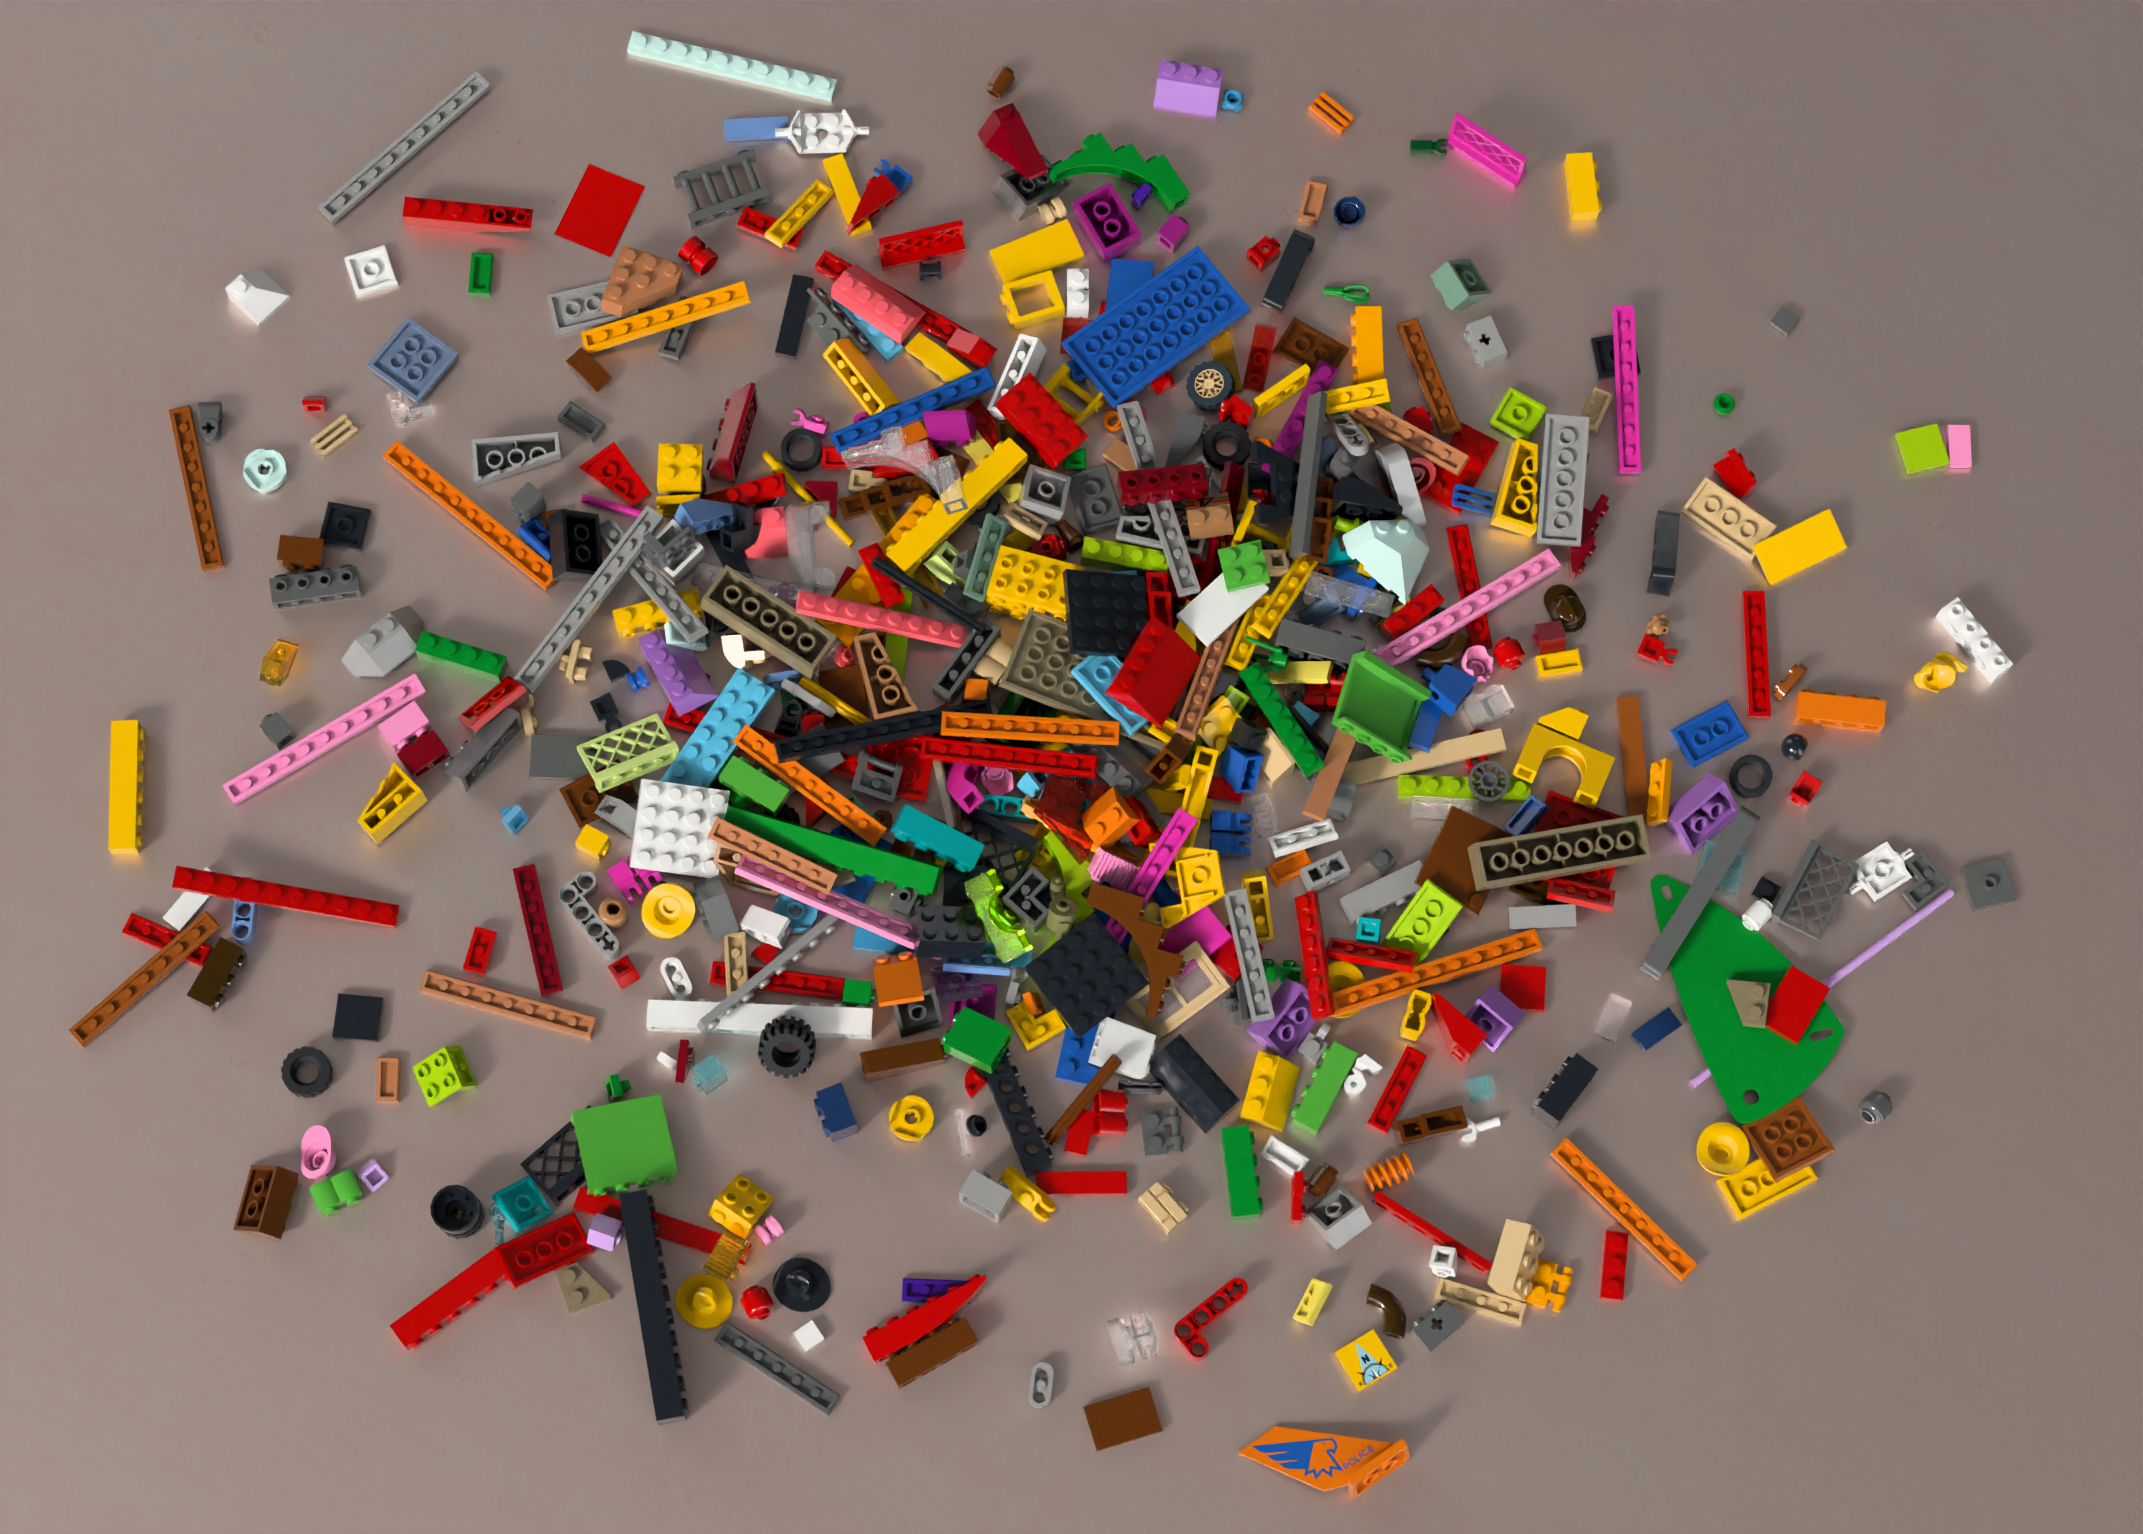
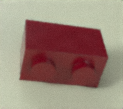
(423, 754)

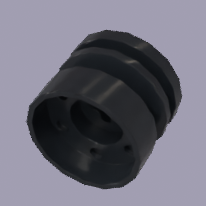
(445, 1209)

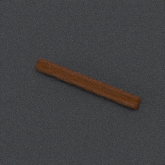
(1083, 1099)

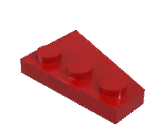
(616, 474)

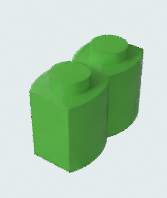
(336, 1192)

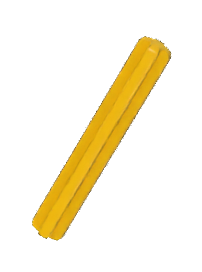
(834, 702)

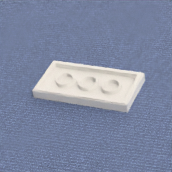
(1217, 609)

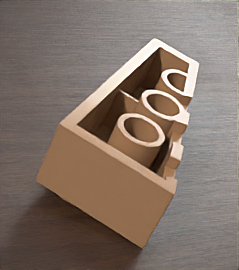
(882, 683)

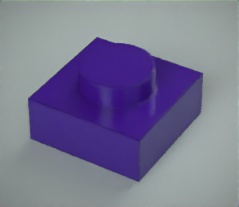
(1140, 196)

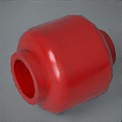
(1509, 653)
(757, 1302)

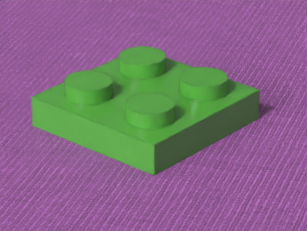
(1243, 566)

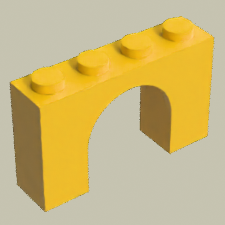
(1546, 743)

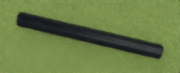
(928, 595)

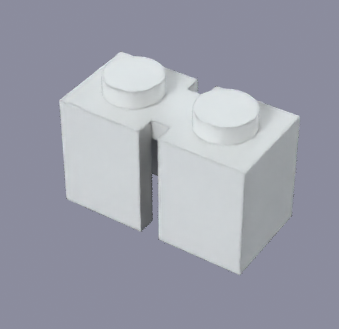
(1077, 293)

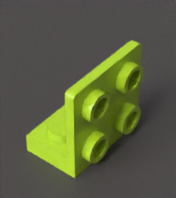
(444, 1074)

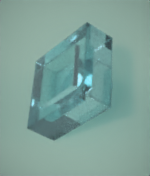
(1479, 1089)

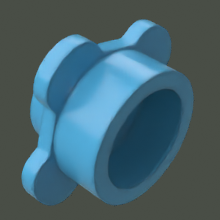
(1232, 94)

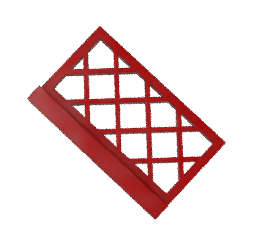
(921, 245)

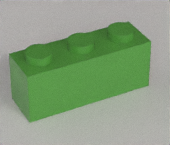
(754, 785)

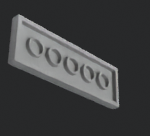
(1562, 480)

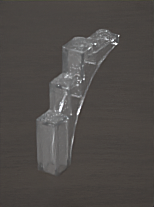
(916, 458)

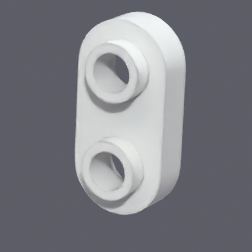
(676, 979)

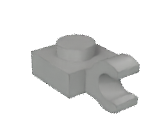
(1014, 994)
(1313, 1045)

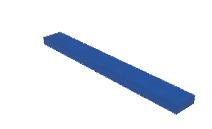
(912, 409)

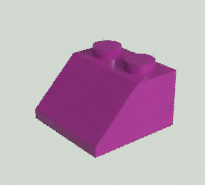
(950, 427)

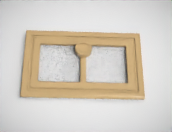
(1186, 994)

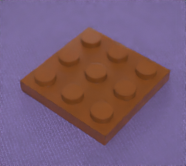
(1788, 1140)

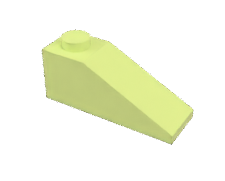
(942, 563)

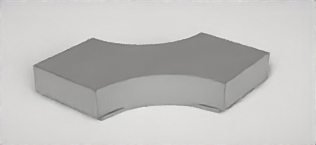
(808, 698)

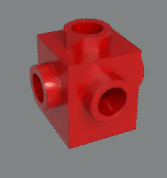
(1051, 546)

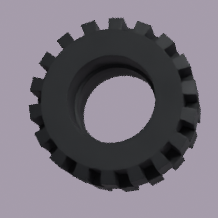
(787, 1062)

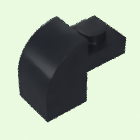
(743, 530)

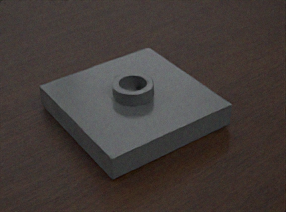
(1988, 884)

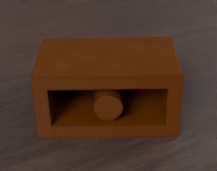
(301, 553)
(1168, 758)

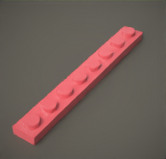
(880, 619)

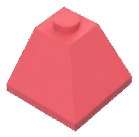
(772, 535)

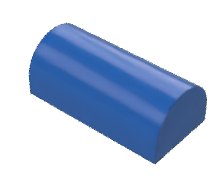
(537, 537)

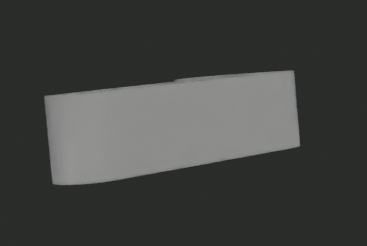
(1401, 481)
(592, 919)

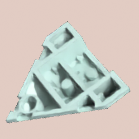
(1390, 552)

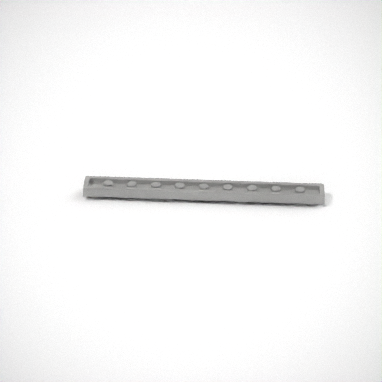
(404, 147)
(1163, 511)
(588, 599)

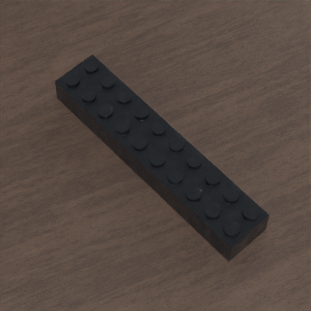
(652, 1307)

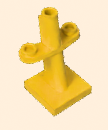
(1249, 531)

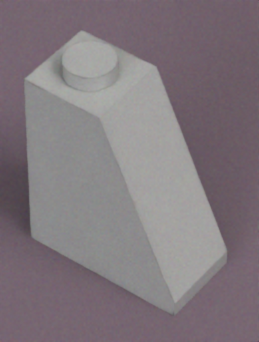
(617, 814)

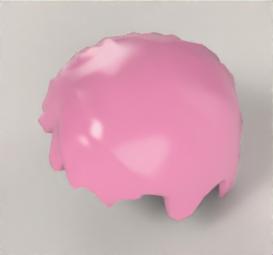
(1477, 663)
(997, 780)

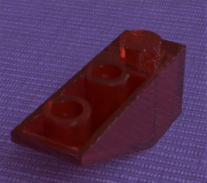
(1259, 357)

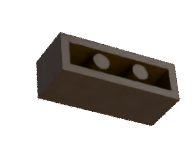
(217, 974)

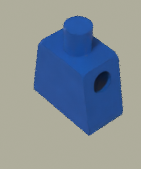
(1449, 687)
(1241, 767)

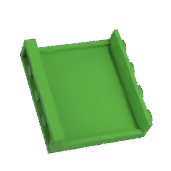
(1379, 706)
(625, 1144)

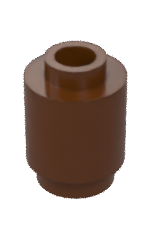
(1000, 82)
(1322, 1180)

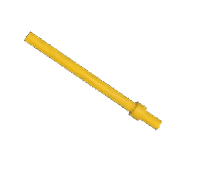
(777, 467)

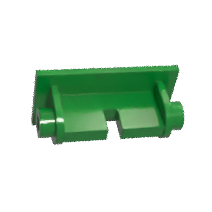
(1286, 970)

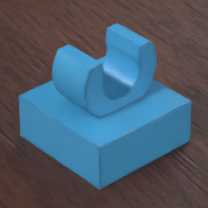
(514, 818)

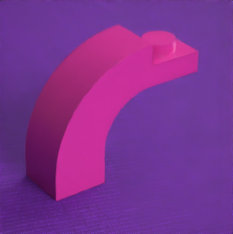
(962, 787)

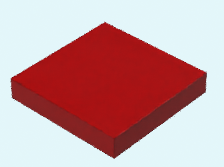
(1524, 986)

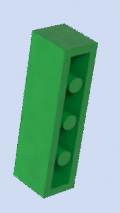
(461, 657)
(1240, 1172)

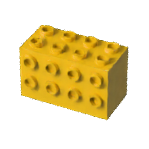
(1026, 582)

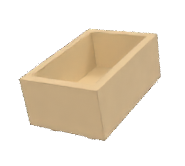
(1516, 1260)

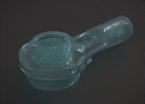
(498, 1218)

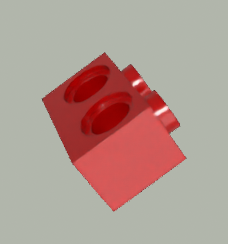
(1146, 829)

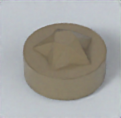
(1295, 693)

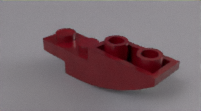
(1589, 526)

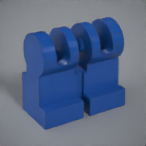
(1222, 825)

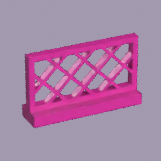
(1486, 151)

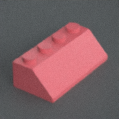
(876, 303)

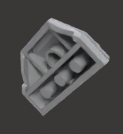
(385, 644)

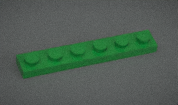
(1281, 720)

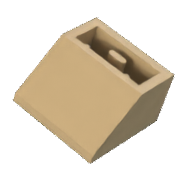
(1277, 761)

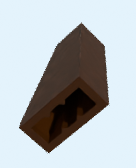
(901, 1059)

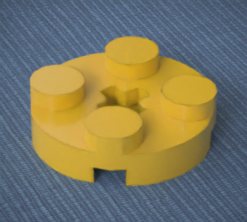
(900, 1125)

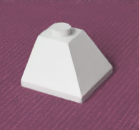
(256, 294)

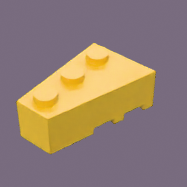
(391, 805)

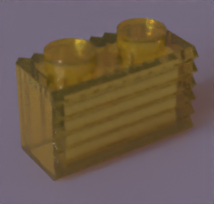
(727, 1256)

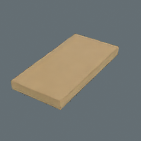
(1727, 518)

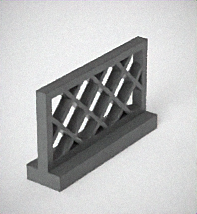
(1796, 885)

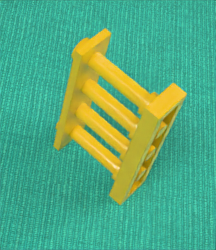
(1062, 378)

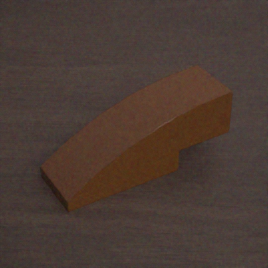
(1429, 1125)

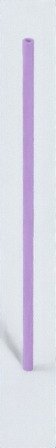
(1868, 953)

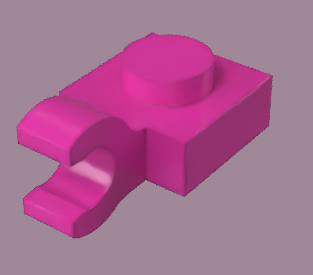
(815, 423)

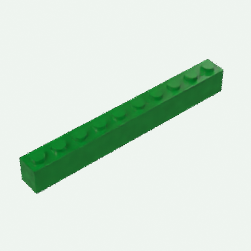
(840, 851)

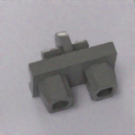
(1236, 1003)

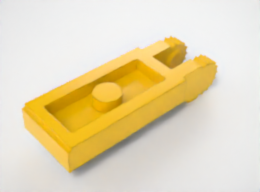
(1028, 1193)

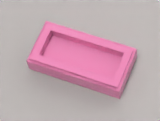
(1959, 446)

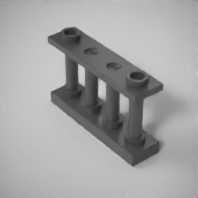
(722, 209)

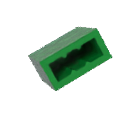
(977, 1039)

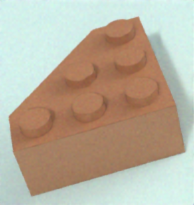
(639, 281)

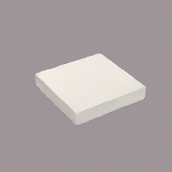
(371, 271)

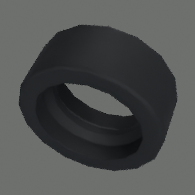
(801, 433)
(1757, 761)

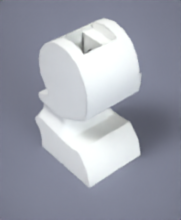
(1355, 1083)

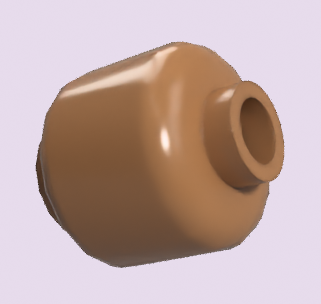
(613, 912)

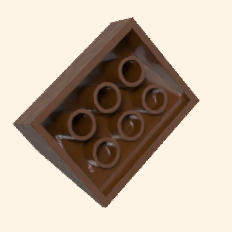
(1449, 859)

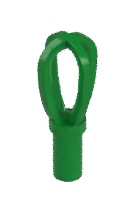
(1341, 292)

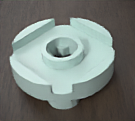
(265, 458)

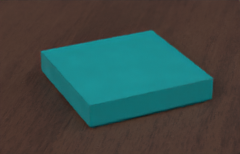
(522, 1204)

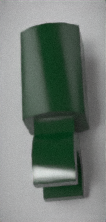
(1427, 147)

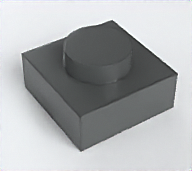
(1381, 860)

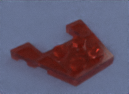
(1061, 806)

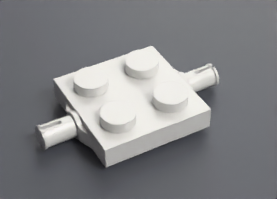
(1881, 871)

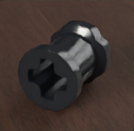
(930, 270)

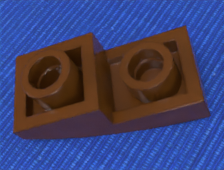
(588, 369)

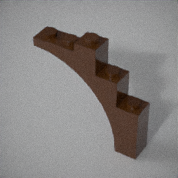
(1160, 963)

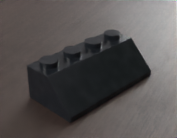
(1193, 1084)

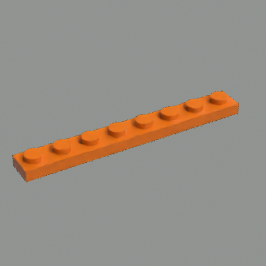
(1030, 728)
(811, 786)
(1624, 1209)

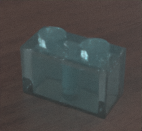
(708, 1074)

